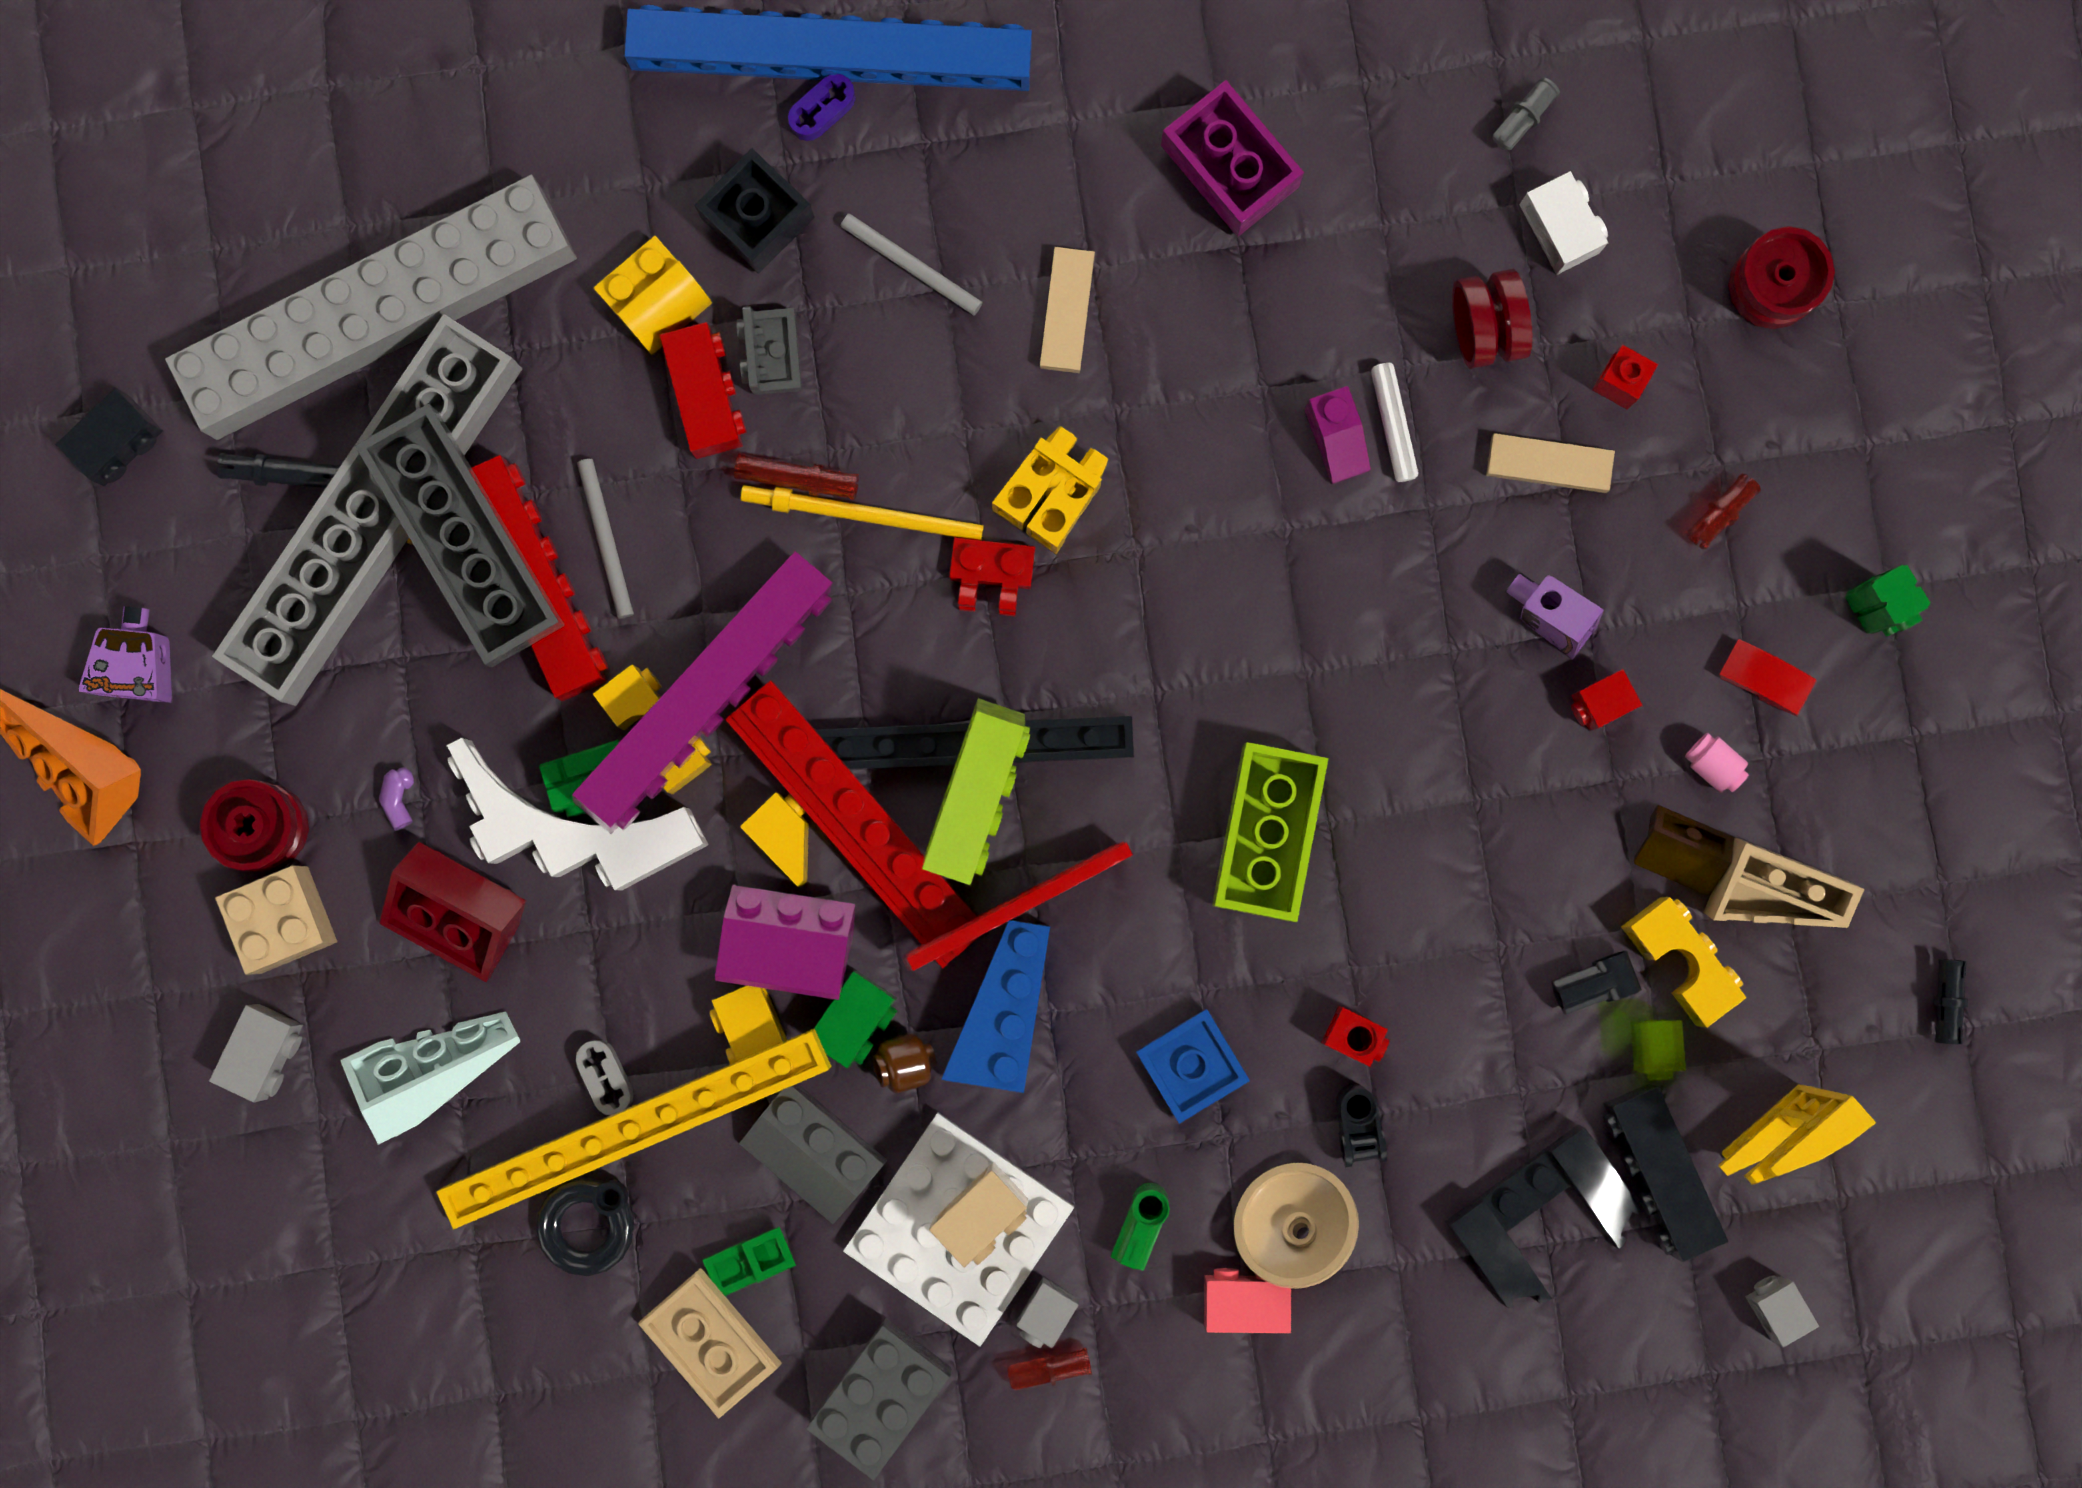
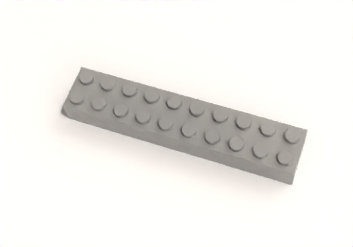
(370, 308)
(352, 528)

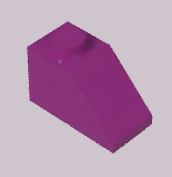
(1338, 434)

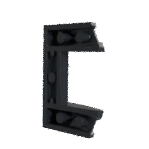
(1566, 1162)

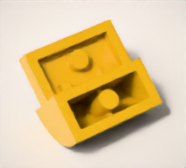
(653, 294)

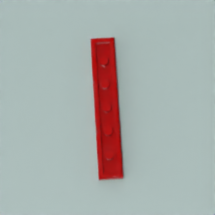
(1016, 906)

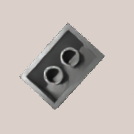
(813, 1151)

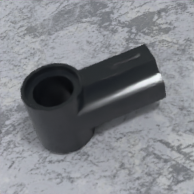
(1607, 980)

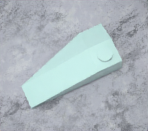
(412, 1079)

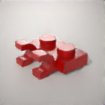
(991, 564)

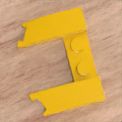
(1796, 1133)

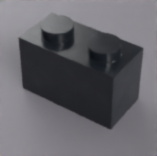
(110, 438)

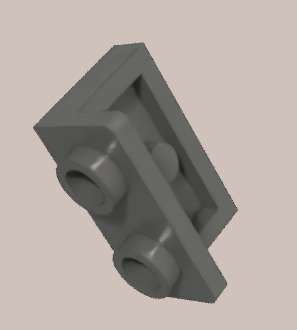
(770, 351)

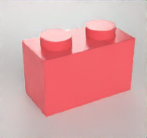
(1245, 1304)

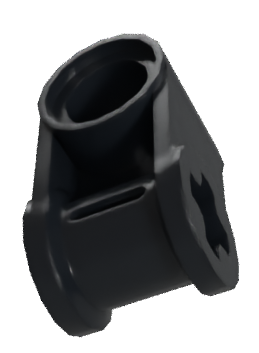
(1360, 1134)

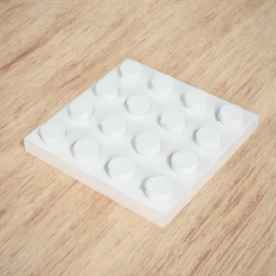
(904, 1253)

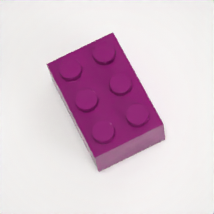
(1231, 158)

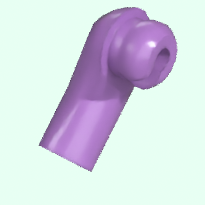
(391, 797)

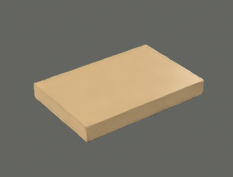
(709, 1343)

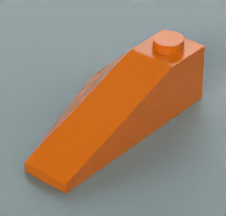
(82, 769)

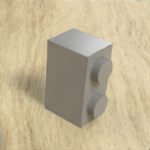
(257, 1053)

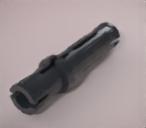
(266, 470)

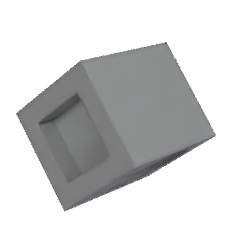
(1781, 1310)
(1046, 1314)

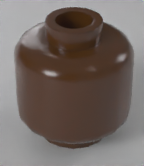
(904, 1063)

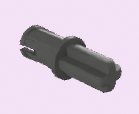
(1526, 114)

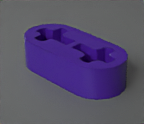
(815, 100)

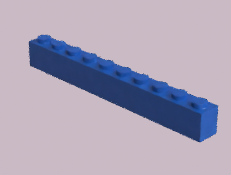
(823, 47)

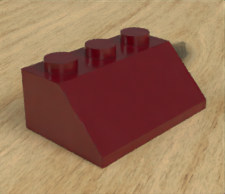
(451, 911)

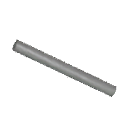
(911, 264)
(605, 538)

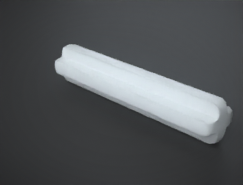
(1394, 422)

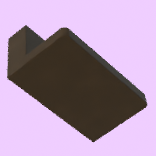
(1685, 850)

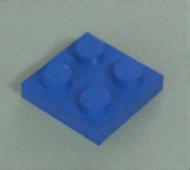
(1192, 1066)

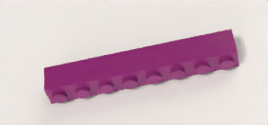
(702, 693)

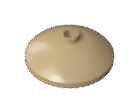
(1281, 1205)

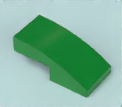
(749, 1261)

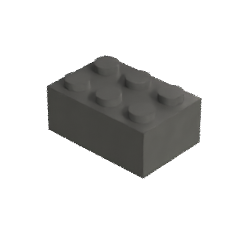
(879, 1399)

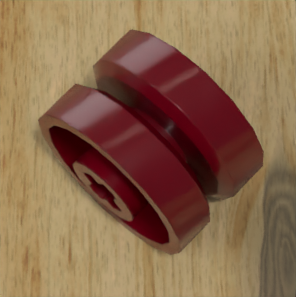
(1781, 277)
(1492, 318)
(249, 806)

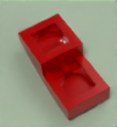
(1768, 677)

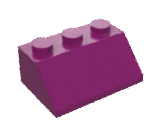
(785, 942)

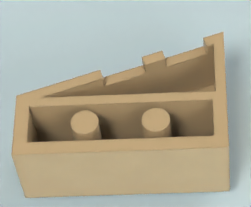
(1777, 889)

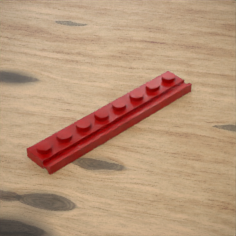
(850, 816)

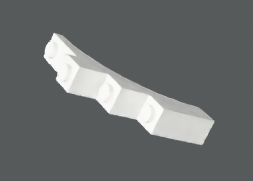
(564, 845)

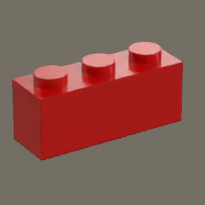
(703, 390)

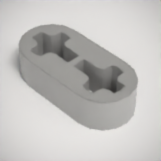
(595, 1081)

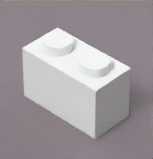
(1564, 222)

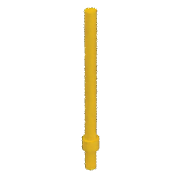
(784, 499)

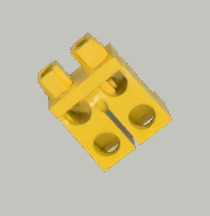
(1059, 477)

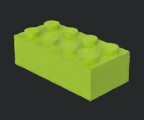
(974, 791)
(1270, 832)

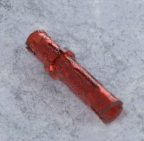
(797, 476)

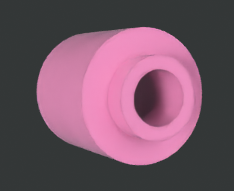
(1717, 763)

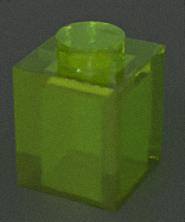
(1658, 1047)

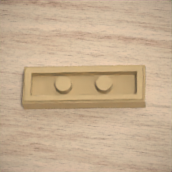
(1067, 310)
(1550, 463)

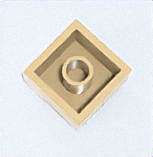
(276, 919)
(979, 1215)

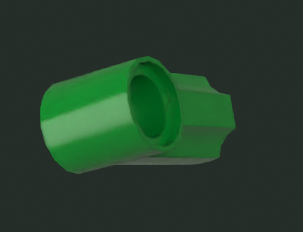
(1140, 1229)

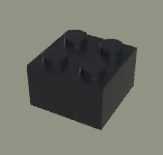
(755, 210)

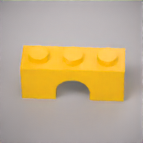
(629, 699)
(1709, 987)

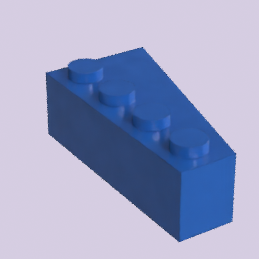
(1001, 1023)

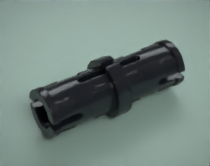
(1950, 1001)

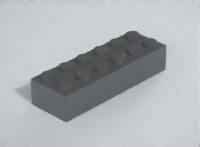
(459, 535)

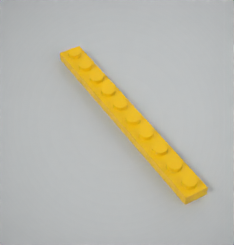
(634, 1128)

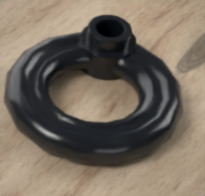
(619, 1219)

